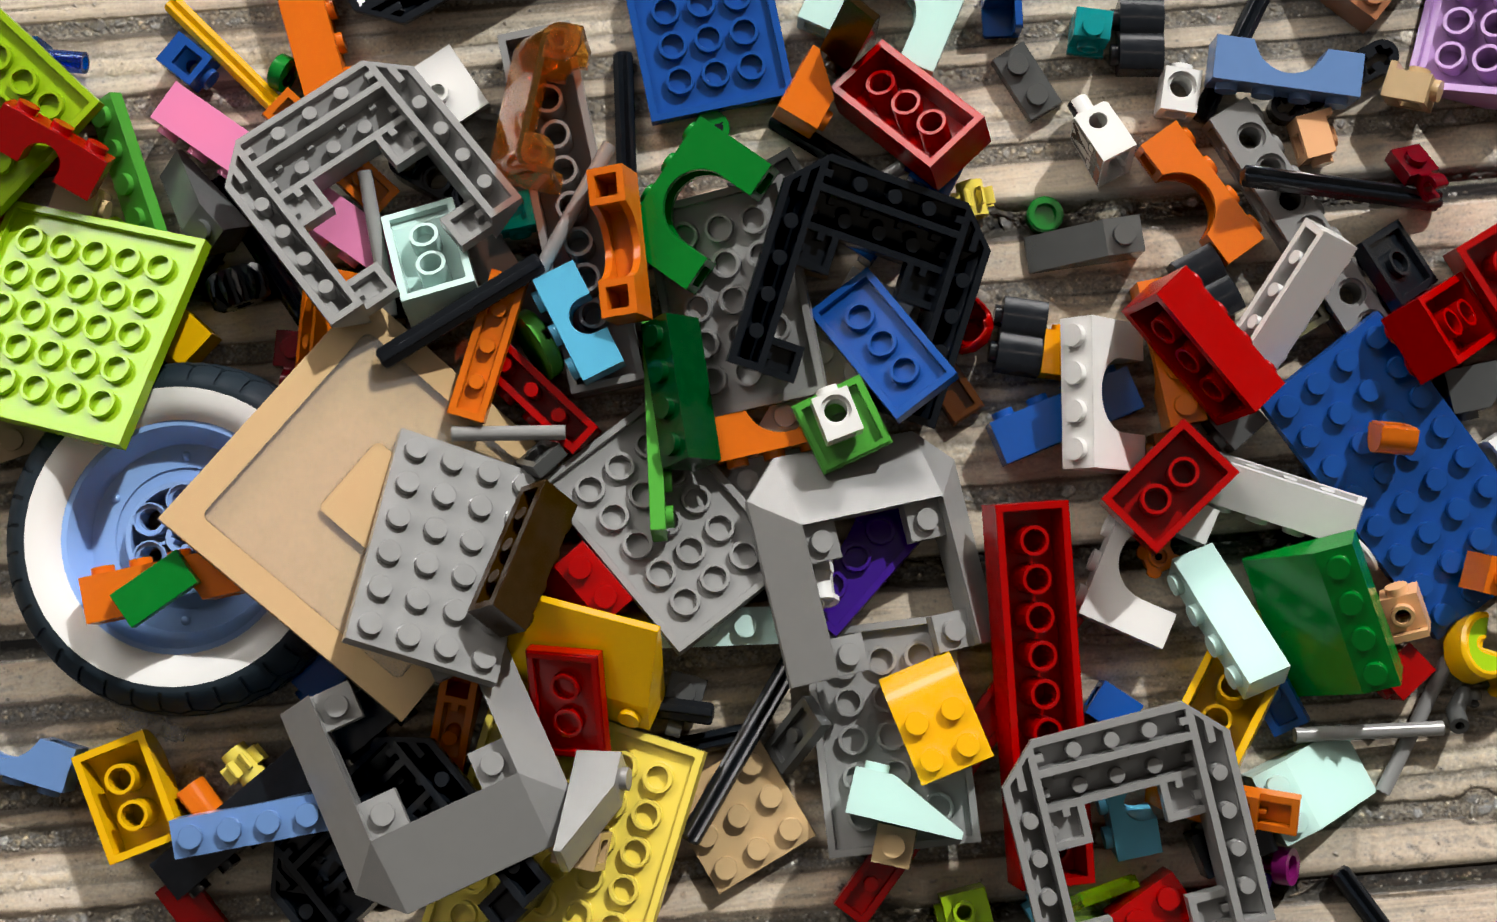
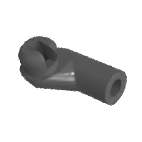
(1457, 706)

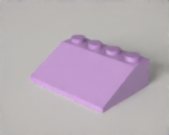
(1460, 48)

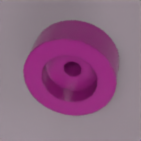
(1283, 866)

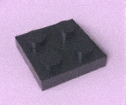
(1394, 265)

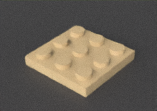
(753, 824)

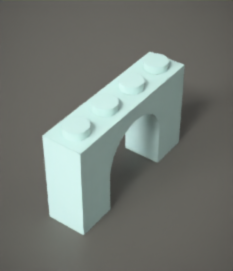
(926, 42)

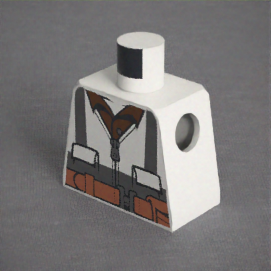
(1101, 140)

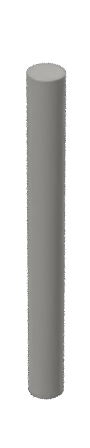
(573, 209)
(374, 228)
(1419, 714)
(1368, 731)

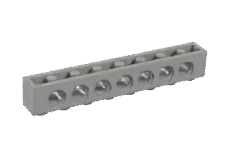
(1282, 224)

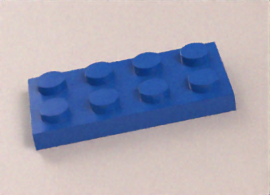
(883, 345)

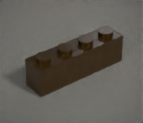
(523, 559)

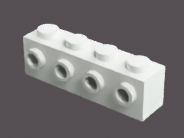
(1295, 289)
(1288, 501)

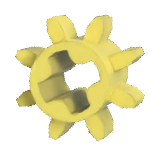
(977, 196)
(243, 763)

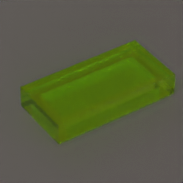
(1103, 893)

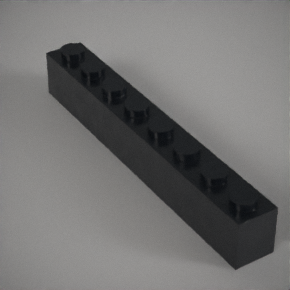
(276, 781)

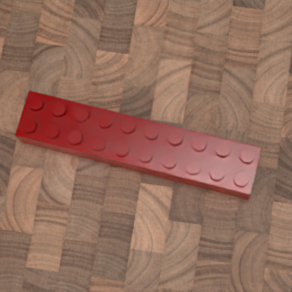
(1033, 645)

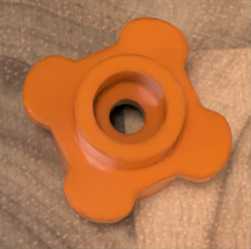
(1153, 566)

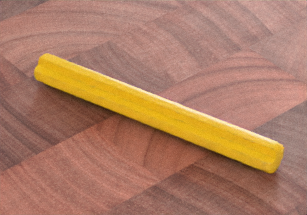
(221, 52)

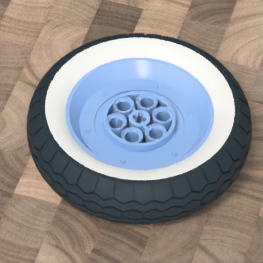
(92, 509)

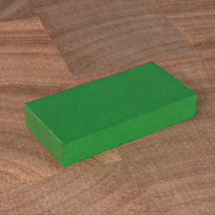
(155, 588)

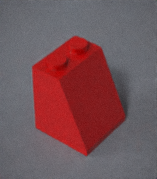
(587, 582)

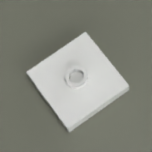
(453, 84)

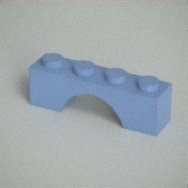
(1238, 67)
(44, 765)
(245, 825)

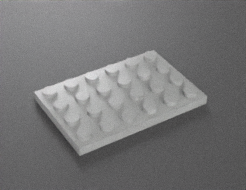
(730, 232)
(428, 556)
(709, 557)
(867, 731)

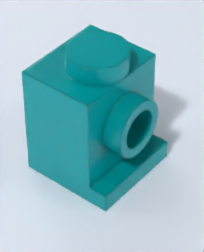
(1089, 32)
(523, 220)

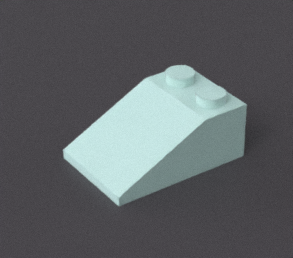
(426, 260)
(1324, 774)
(890, 800)

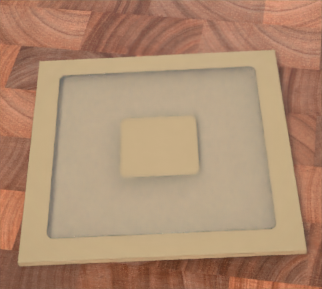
(301, 485)

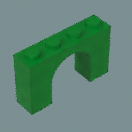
(701, 154)

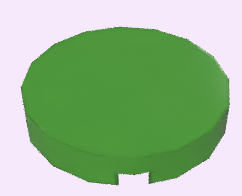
(538, 348)

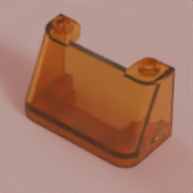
(517, 149)

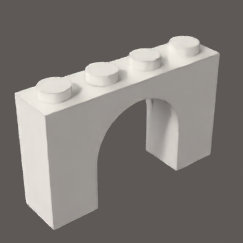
(1087, 435)
(1108, 600)

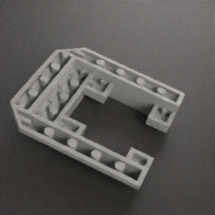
(332, 132)
(795, 528)
(1160, 747)
(457, 845)

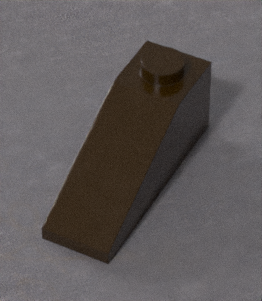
(849, 37)

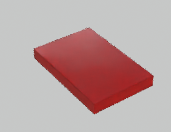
(569, 697)

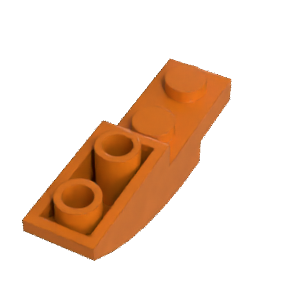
(1269, 809)

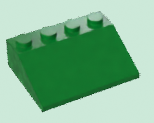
(1326, 616)

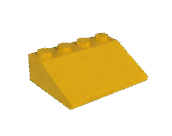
(629, 654)

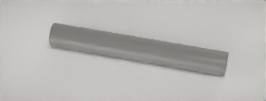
(508, 433)

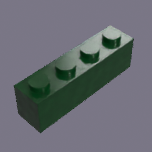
(680, 392)

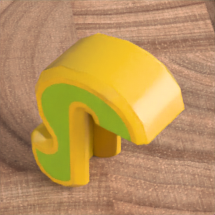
(1466, 654)

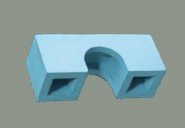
(561, 294)
(1129, 829)

